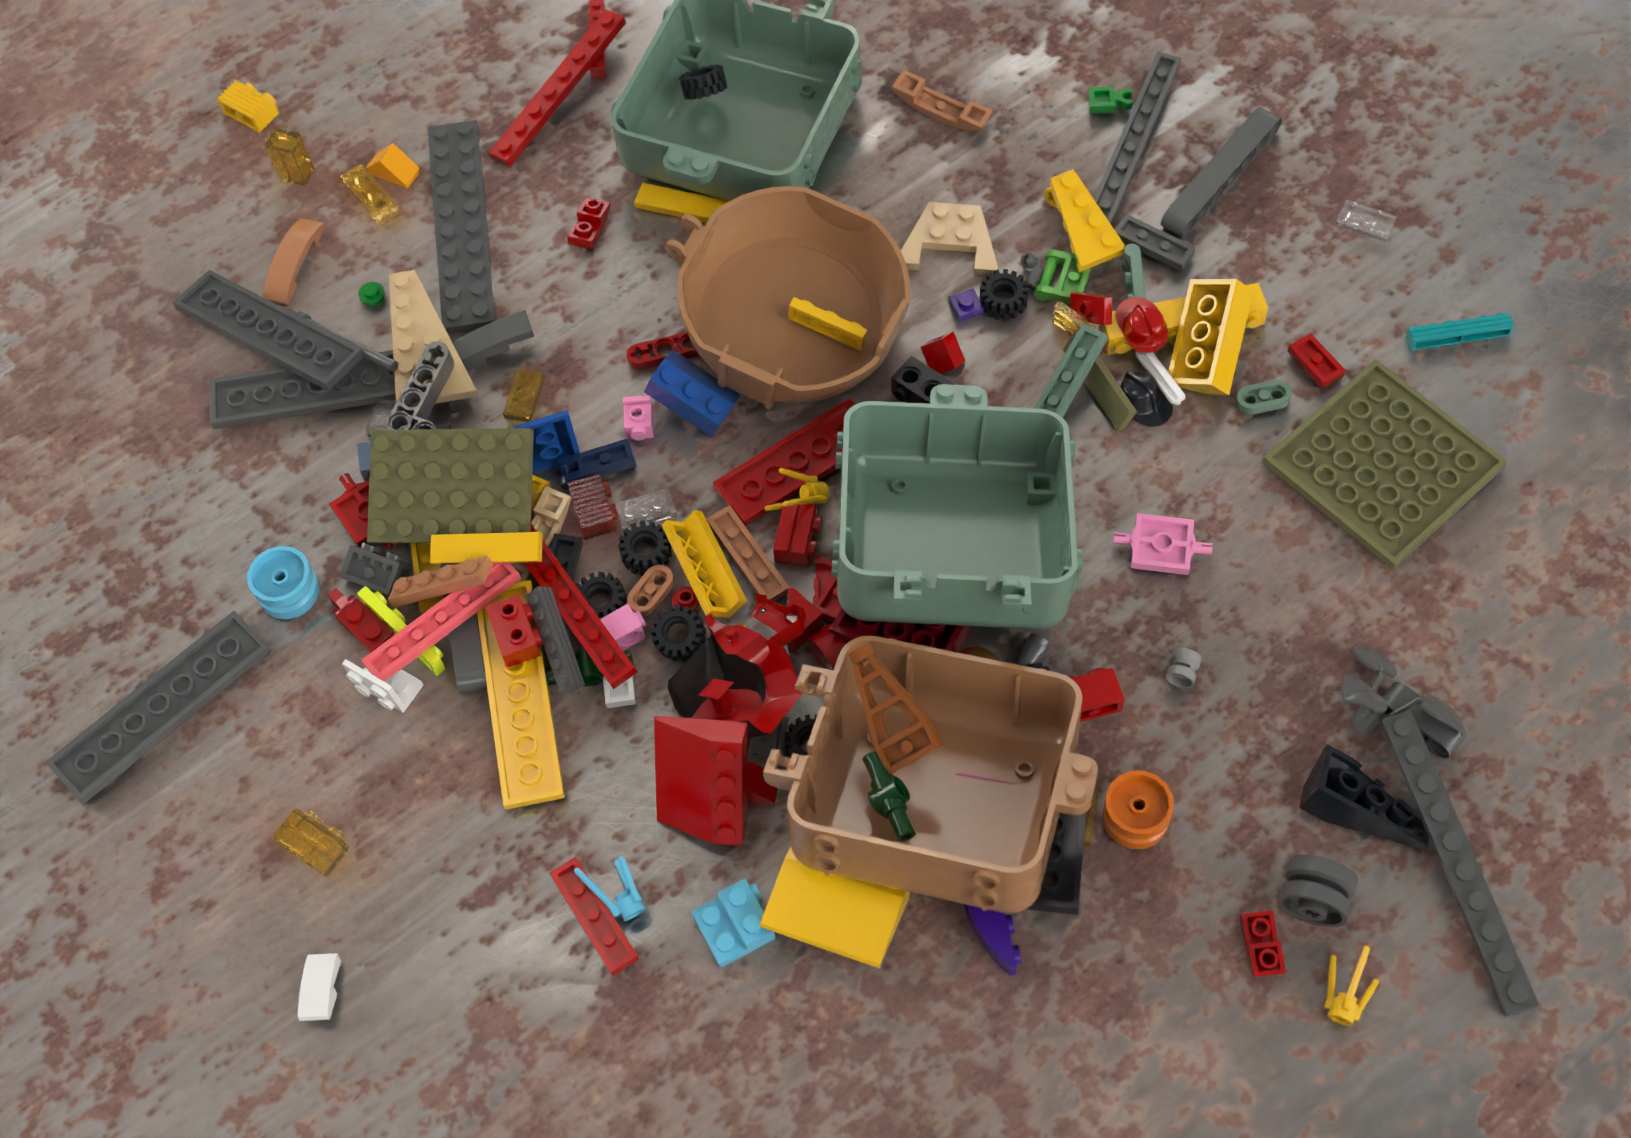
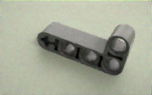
(434, 364)

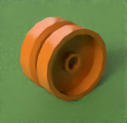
(1137, 809)

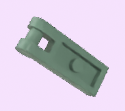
(1134, 273)

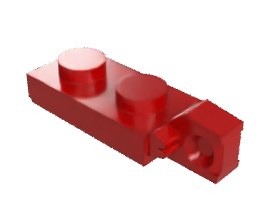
(359, 620)

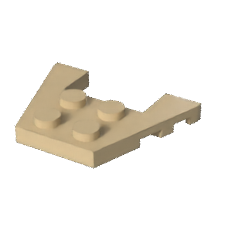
(951, 229)

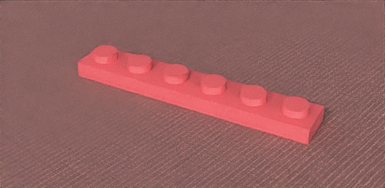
(438, 622)

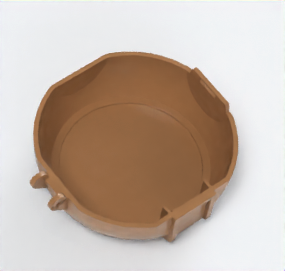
(751, 265)

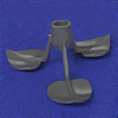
(1373, 705)

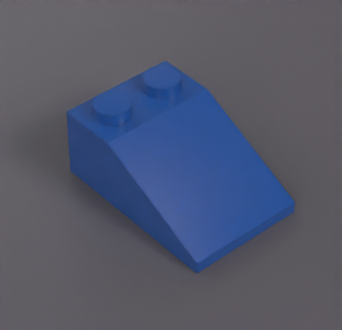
(551, 440)

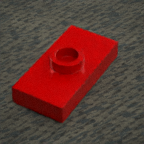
(1092, 307)

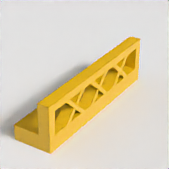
(709, 564)

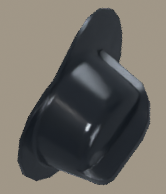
(1147, 398)

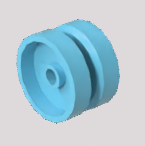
(283, 582)

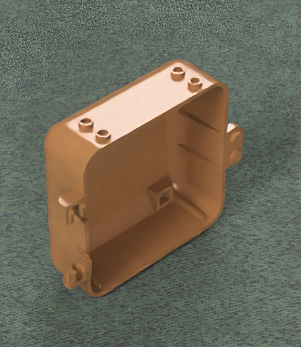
(973, 835)

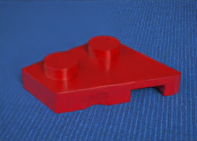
(825, 590)

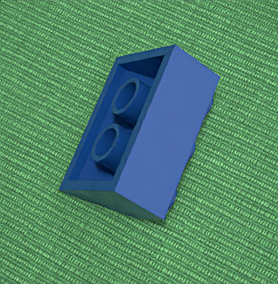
(691, 393)

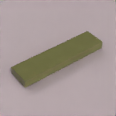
(1108, 393)

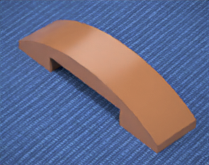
(938, 106)
(288, 259)

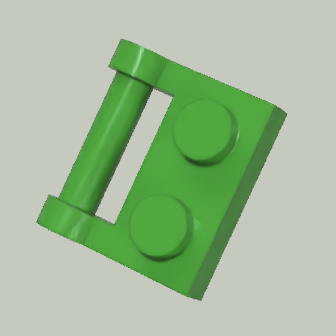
(1069, 281)

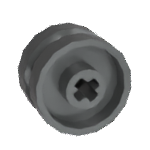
(1318, 890)

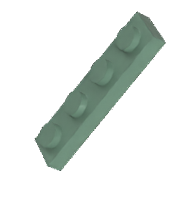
(1072, 370)

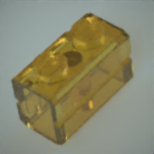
(289, 156)
(311, 842)

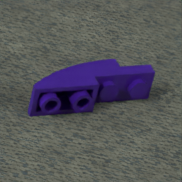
(994, 934)

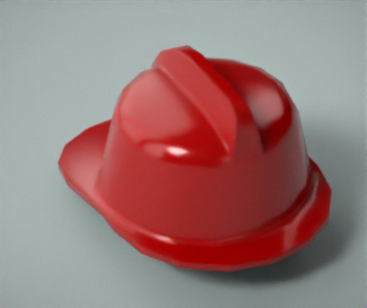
(1142, 324)

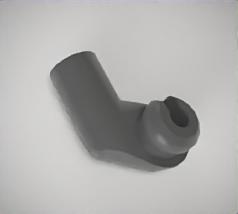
(1033, 269)

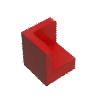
(943, 353)

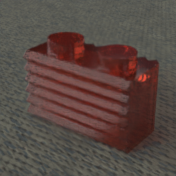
(592, 506)

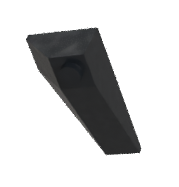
(1350, 799)

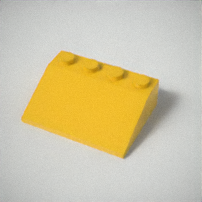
(834, 912)

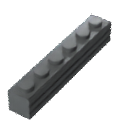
(555, 640)

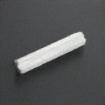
(1161, 376)

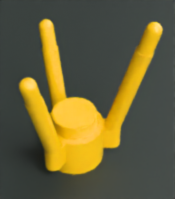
(812, 492)
(1344, 1007)

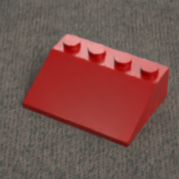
(702, 777)

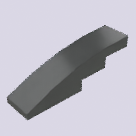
(492, 339)

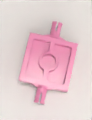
(1162, 543)

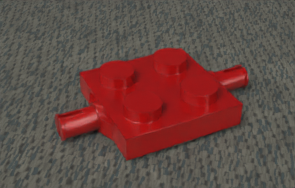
(353, 509)

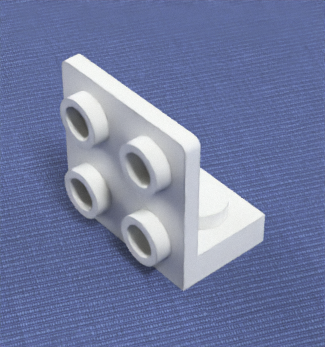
(393, 693)

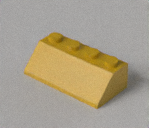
(1210, 335)

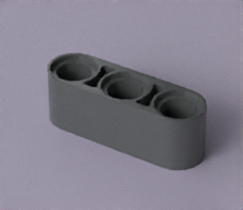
(1438, 736)

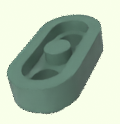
(1262, 397)

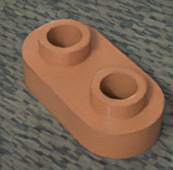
(649, 592)

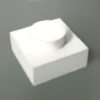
(620, 696)

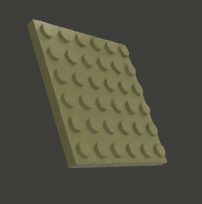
(1384, 463)

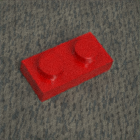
(1316, 360)

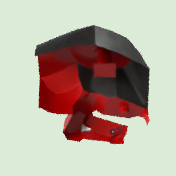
(741, 672)

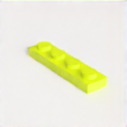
(396, 622)

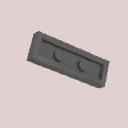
(1155, 242)

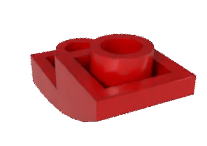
(589, 223)
(1262, 943)

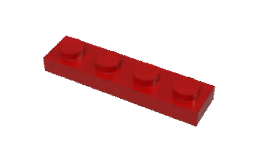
(594, 918)

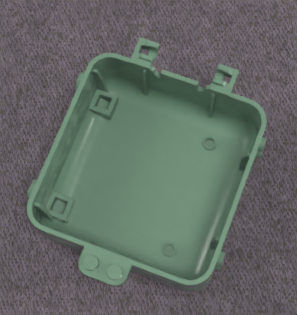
(773, 121)
(956, 513)

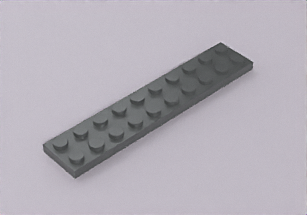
(461, 227)

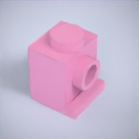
(638, 417)

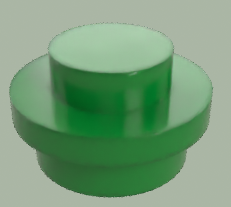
(371, 294)

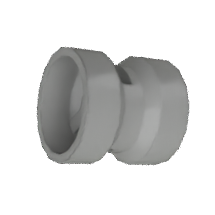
(1183, 668)

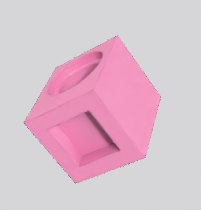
(625, 626)

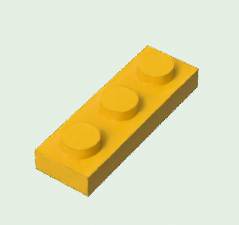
(827, 323)

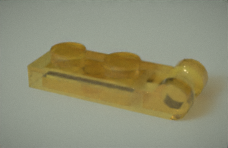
(370, 194)

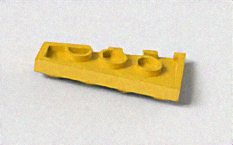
(1089, 230)

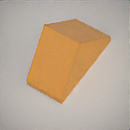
(394, 166)

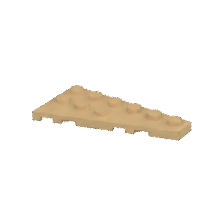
(413, 329)

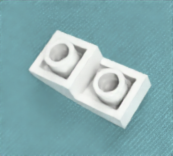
(317, 987)

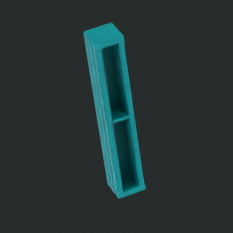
(1459, 331)

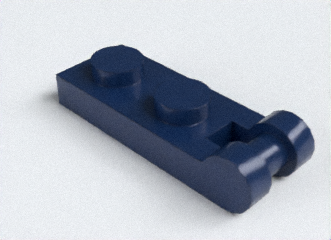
(602, 460)

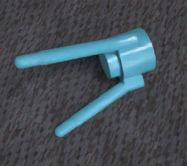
(628, 902)

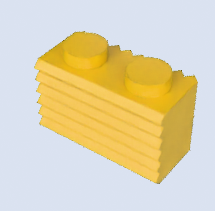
(248, 105)

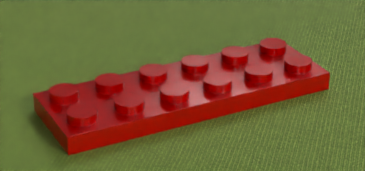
(805, 451)

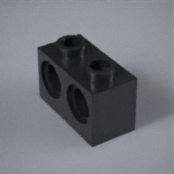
(923, 380)

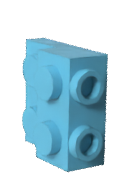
(733, 922)

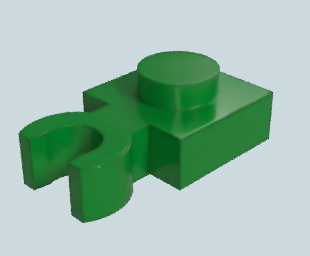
(1105, 99)

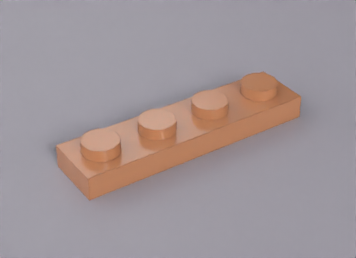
(747, 554)
(440, 581)

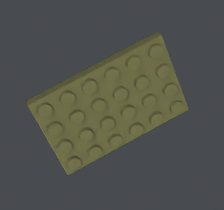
(449, 483)

